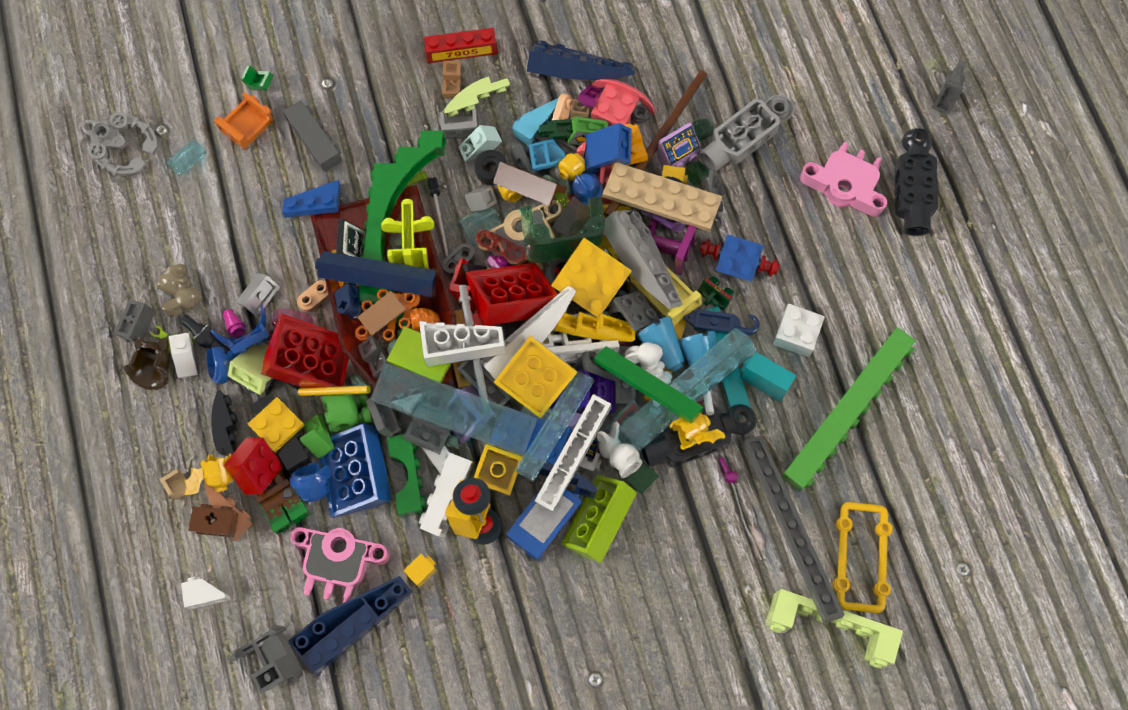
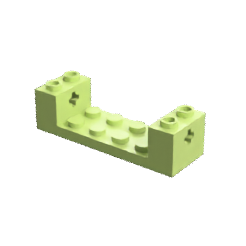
(883, 639)

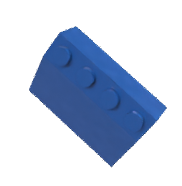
(357, 471)

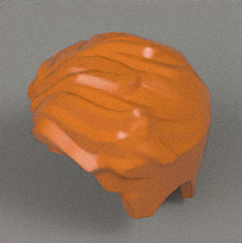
(424, 315)

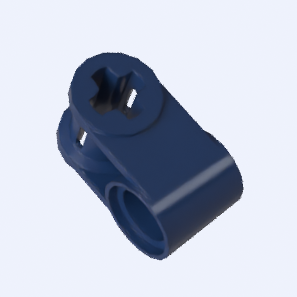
(348, 301)

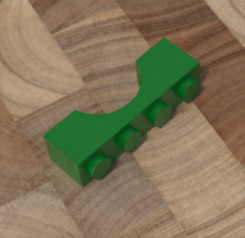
(409, 499)

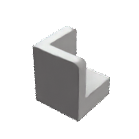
(481, 198)

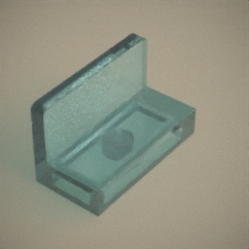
(480, 220)

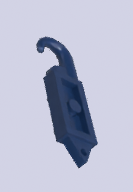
(719, 322)

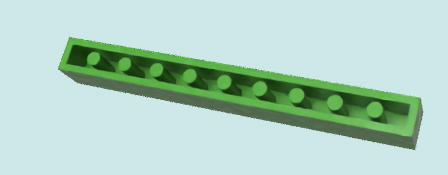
(848, 409)

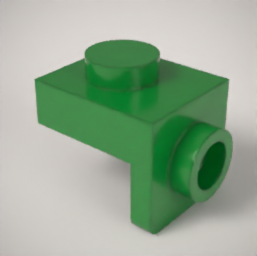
(256, 79)

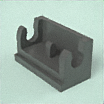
(134, 321)

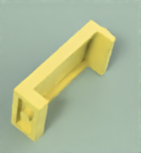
(688, 298)

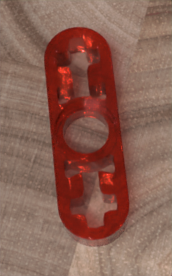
(494, 246)

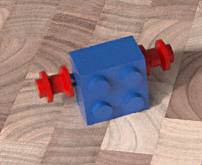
(739, 257)

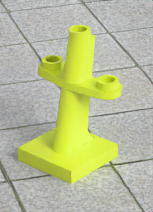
(408, 254)

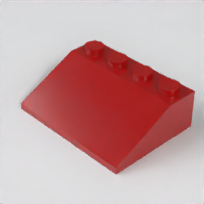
(509, 292)
(305, 355)

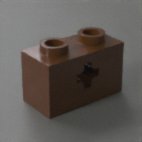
(224, 526)

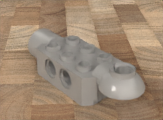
(746, 131)

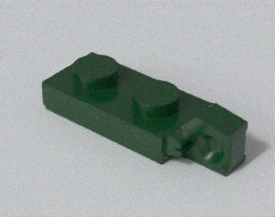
(556, 129)

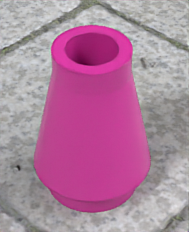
(234, 325)

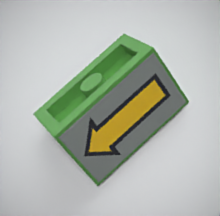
(583, 126)

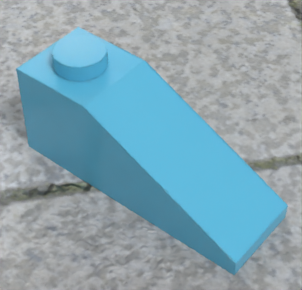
(527, 126)

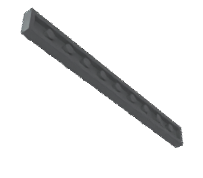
(793, 530)

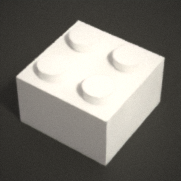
(798, 330)

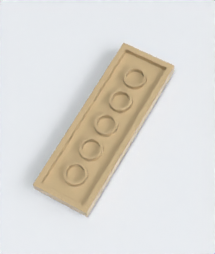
(662, 196)

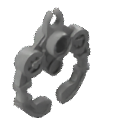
(113, 139)

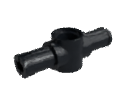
(202, 333)

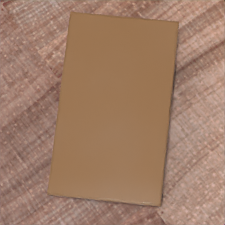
(381, 313)

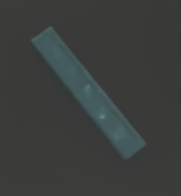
(554, 426)

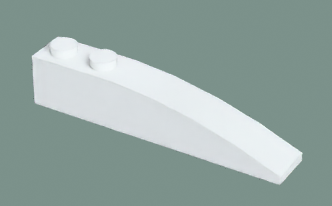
(537, 326)
(573, 452)

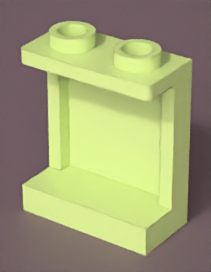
(247, 368)

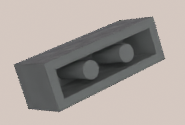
(494, 392)

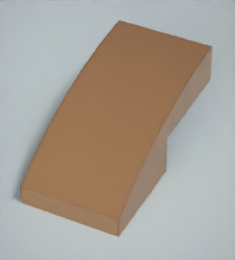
(451, 78)

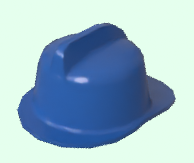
(586, 186)

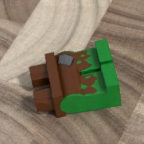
(275, 499)

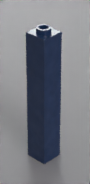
(376, 273)

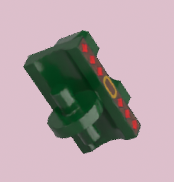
(714, 294)

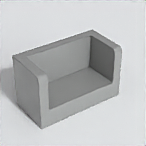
(458, 126)

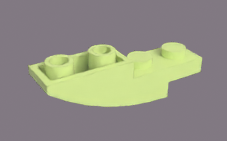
(468, 97)

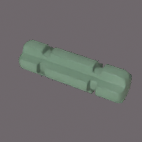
(356, 380)

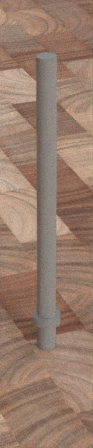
(464, 298)

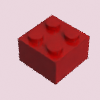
(253, 465)

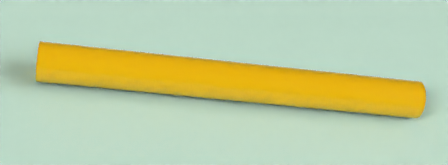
(334, 390)

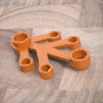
(409, 305)

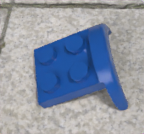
(241, 344)

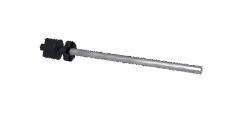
(433, 185)

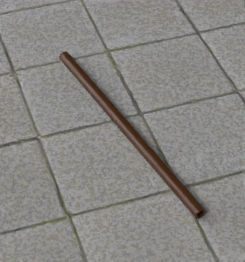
(671, 120)

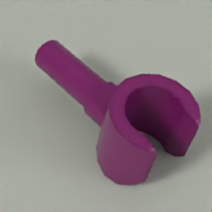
(730, 476)

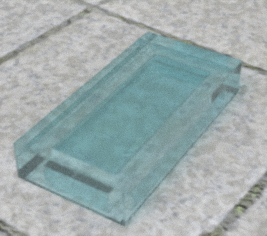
(186, 157)

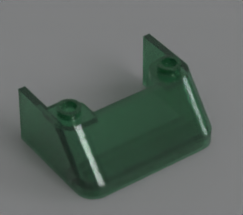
(543, 248)

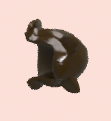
(149, 364)

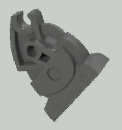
(951, 89)

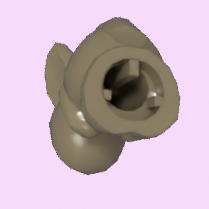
(176, 283)

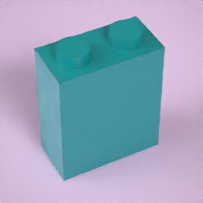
(767, 376)

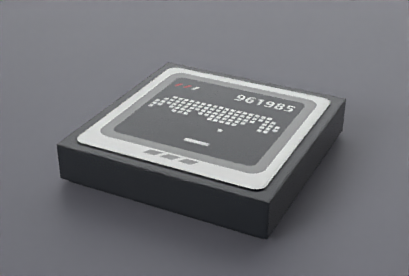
(349, 239)

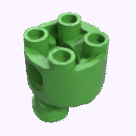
(343, 411)

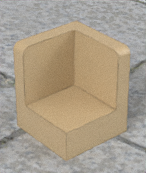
(174, 484)

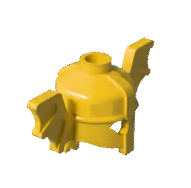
(695, 432)
(212, 472)

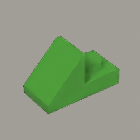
(317, 437)

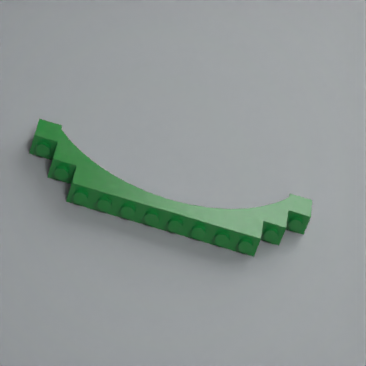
(387, 186)

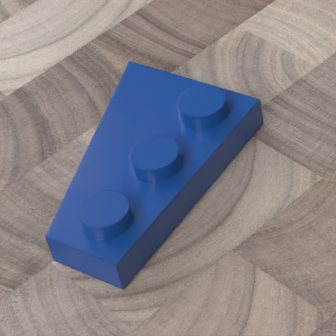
(314, 201)

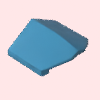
(545, 154)

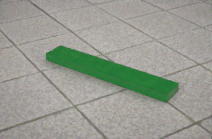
(648, 384)

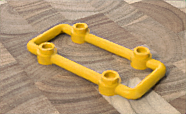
(841, 583)

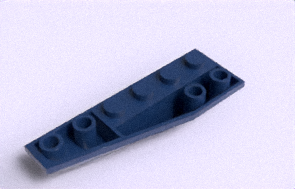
(574, 64)
(346, 624)

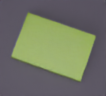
(409, 356)

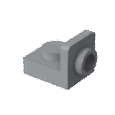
(589, 467)

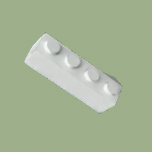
(459, 342)
(454, 469)

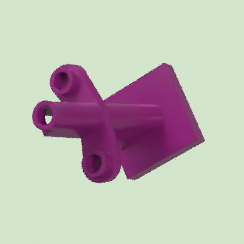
(679, 249)

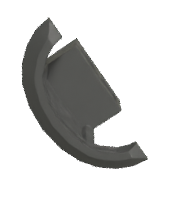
(275, 655)

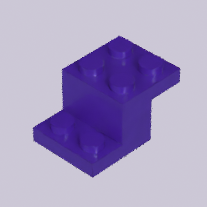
(601, 388)

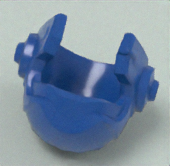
(218, 364)
(311, 482)

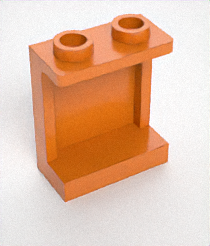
(245, 121)

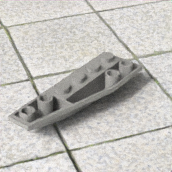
(641, 255)

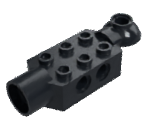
(916, 183)
(667, 444)

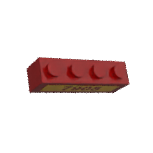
(460, 45)

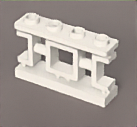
(573, 350)

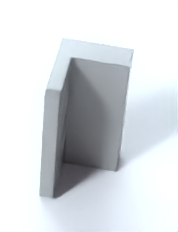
(258, 293)

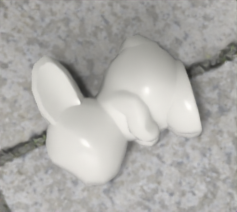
(649, 356)
(621, 455)

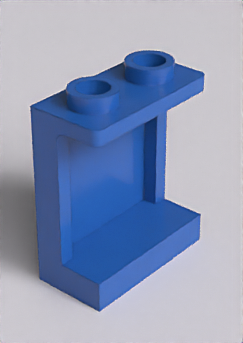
(608, 147)

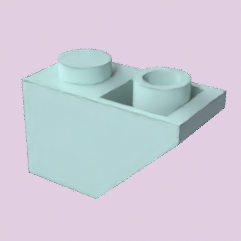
(480, 140)

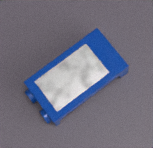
(540, 525)

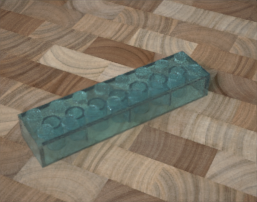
(453, 409)

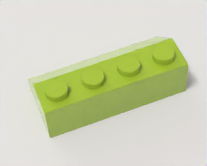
(599, 518)

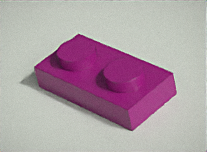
(590, 96)

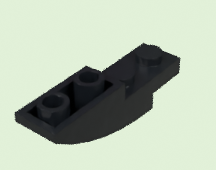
(223, 422)

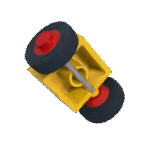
(470, 512)

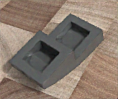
(373, 354)

